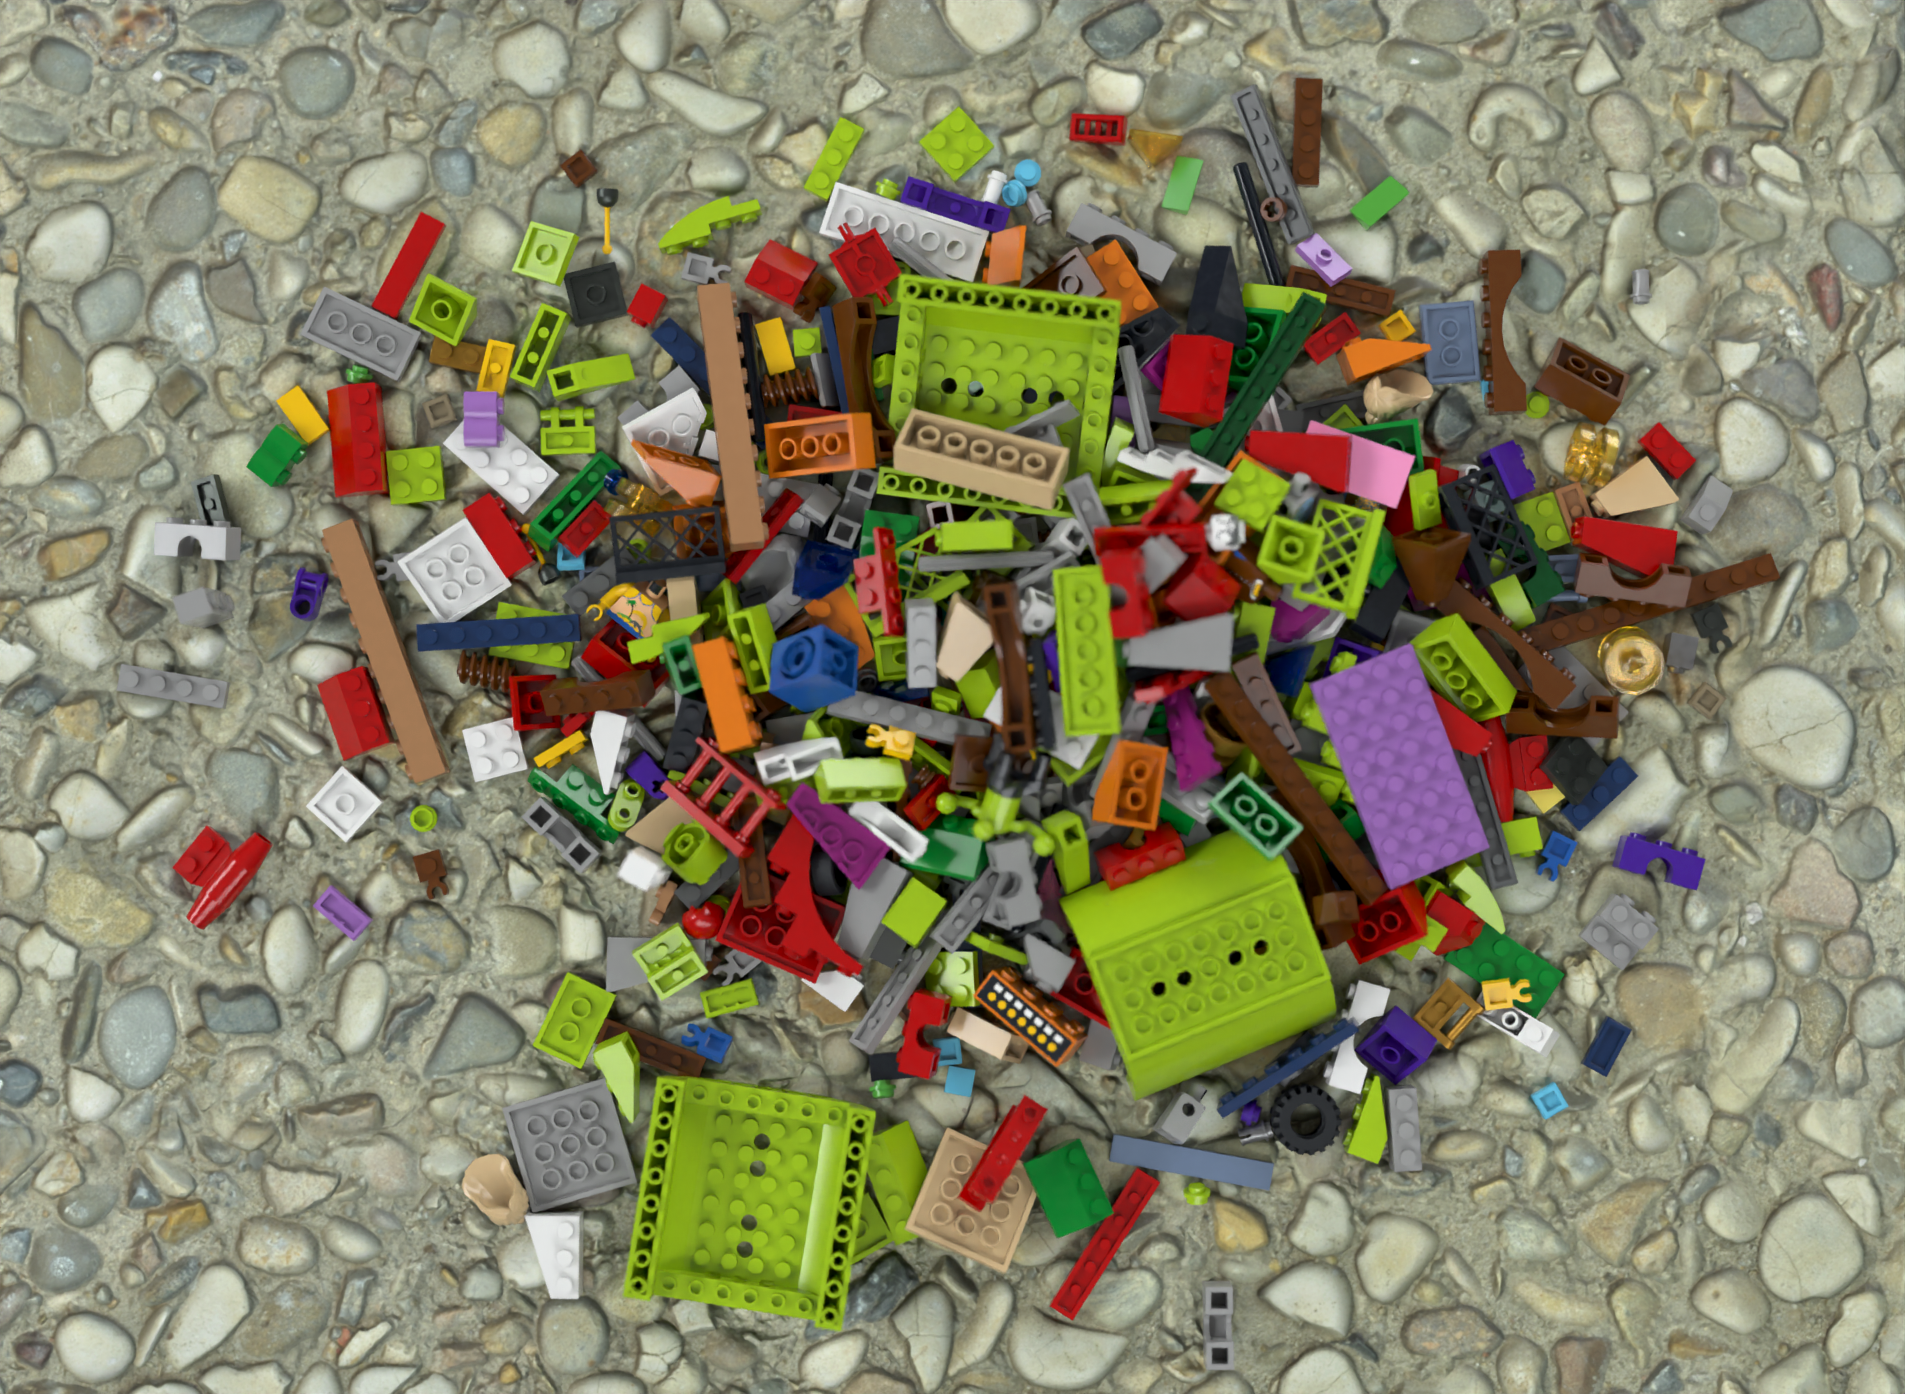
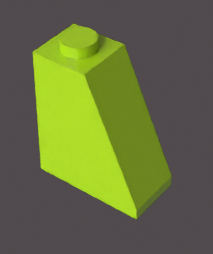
(974, 536)

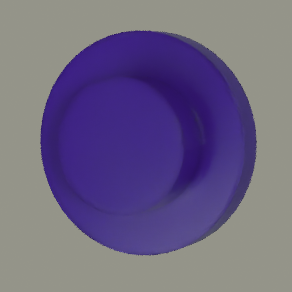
(1251, 1112)

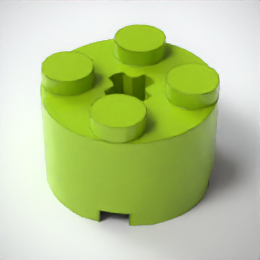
(693, 852)

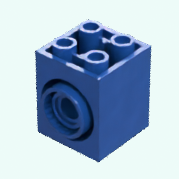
(814, 669)

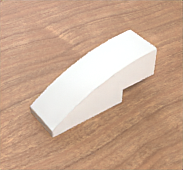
(795, 759)

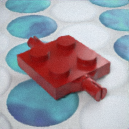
(865, 264)

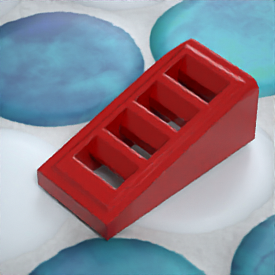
(1109, 139)

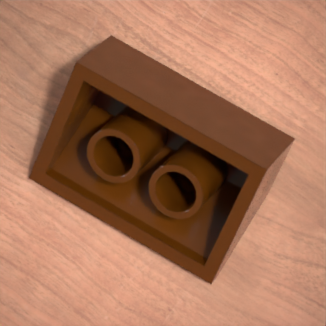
(1582, 381)

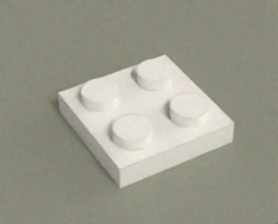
(495, 750)
(345, 804)

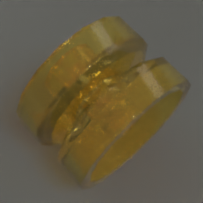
(1591, 455)
(639, 501)
(1631, 660)

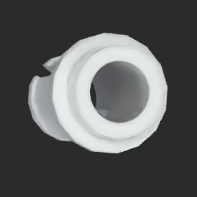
(994, 187)

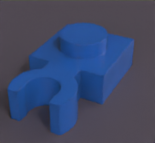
(1557, 851)
(710, 1044)

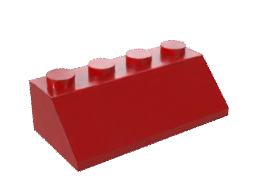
(358, 440)

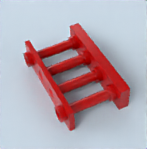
(699, 807)
(1002, 1153)

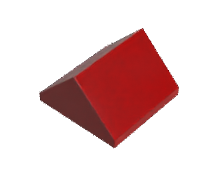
(527, 703)

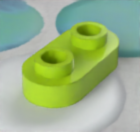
(626, 803)

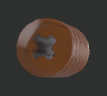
(789, 387)
(485, 672)

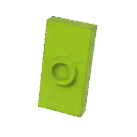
(1424, 499)
(729, 998)

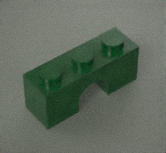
(1542, 580)

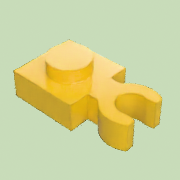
(895, 741)
(1499, 993)

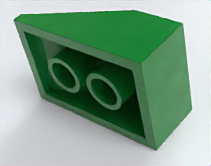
(904, 530)

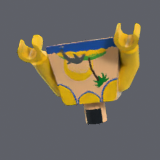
(636, 606)

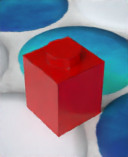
(646, 306)

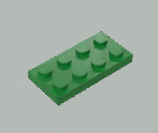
(1500, 957)

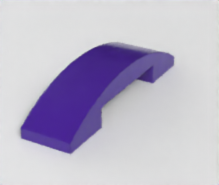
(954, 206)

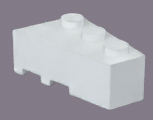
(559, 1250)

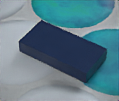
(1606, 1046)

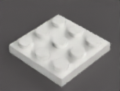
(454, 572)

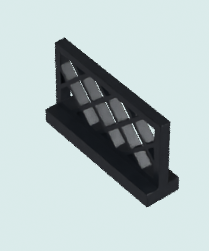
(1456, 519)
(668, 568)

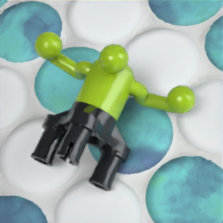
(1003, 796)

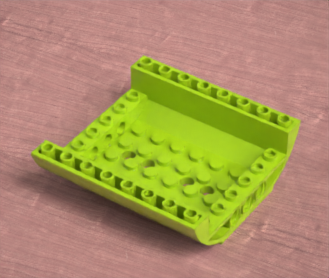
(1007, 344)
(1191, 922)
(702, 1186)

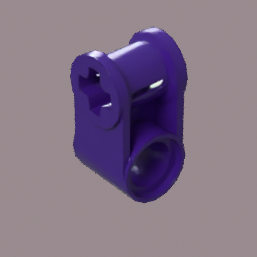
(309, 592)
(648, 774)

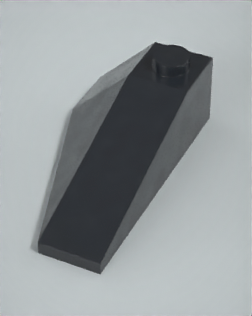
(1217, 299)
(1146, 336)

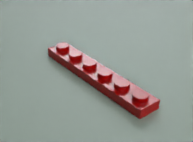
(1104, 1243)

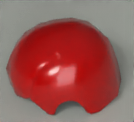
(703, 922)

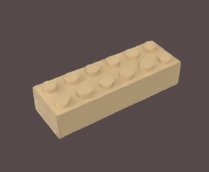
(981, 459)

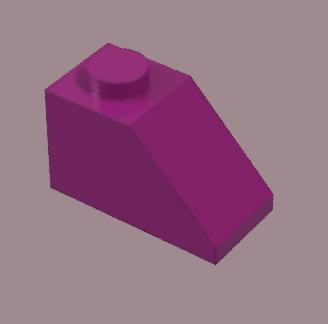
(1293, 624)

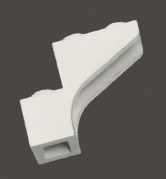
(1065, 537)
(888, 827)

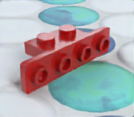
(1174, 504)
(878, 583)

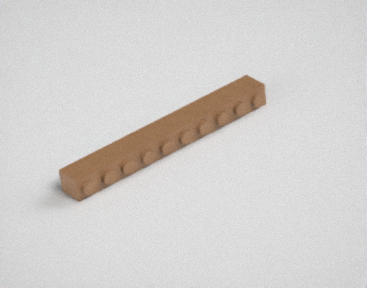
(730, 417)
(385, 651)

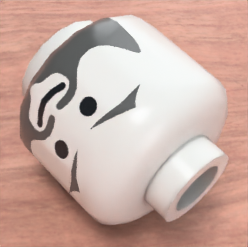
(1225, 532)

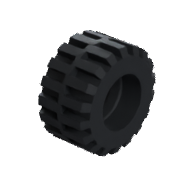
(1322, 1135)

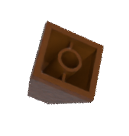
(1431, 560)

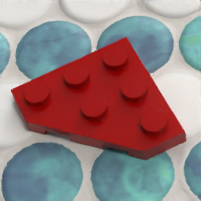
(1155, 688)

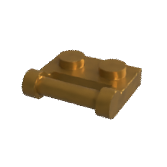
(1442, 1006)

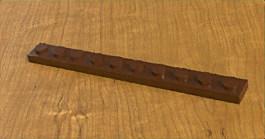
(1624, 613)
(1295, 787)

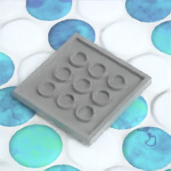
(570, 1144)

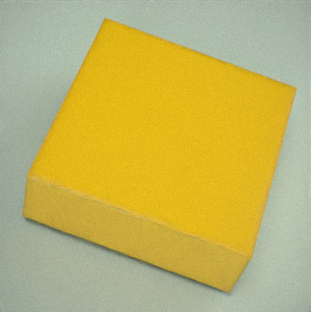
(1397, 327)

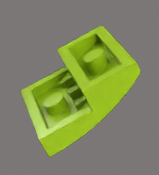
(670, 961)

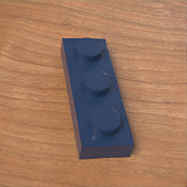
(1606, 789)

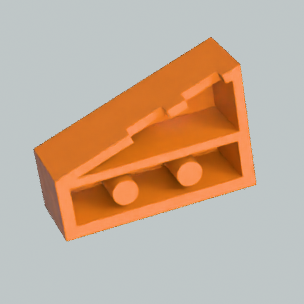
(842, 616)

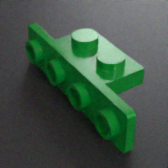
(580, 797)

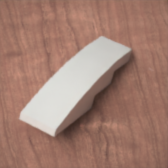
(1167, 465)

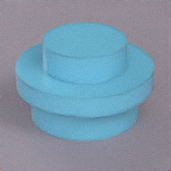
(1028, 173)
(1014, 193)

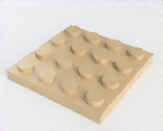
(949, 1222)

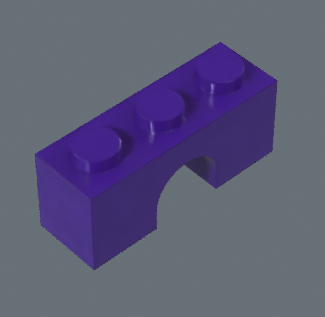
(1681, 867)

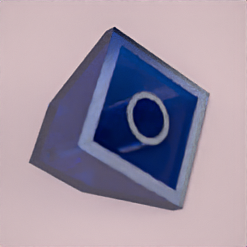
(822, 569)
(1289, 669)

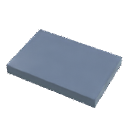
(1453, 340)

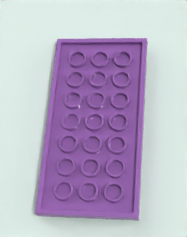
(1399, 765)

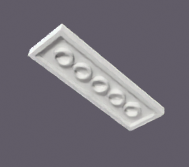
(943, 241)

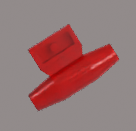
(1513, 766)
(219, 871)

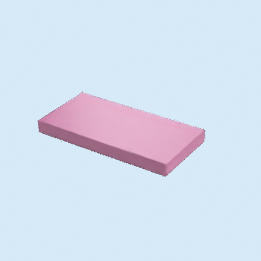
(1375, 469)

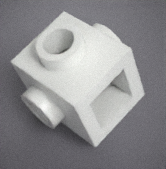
(1037, 612)

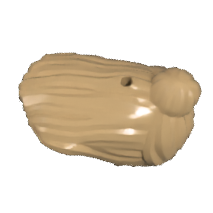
(1393, 394)
(496, 1189)

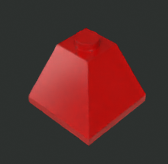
(1460, 921)

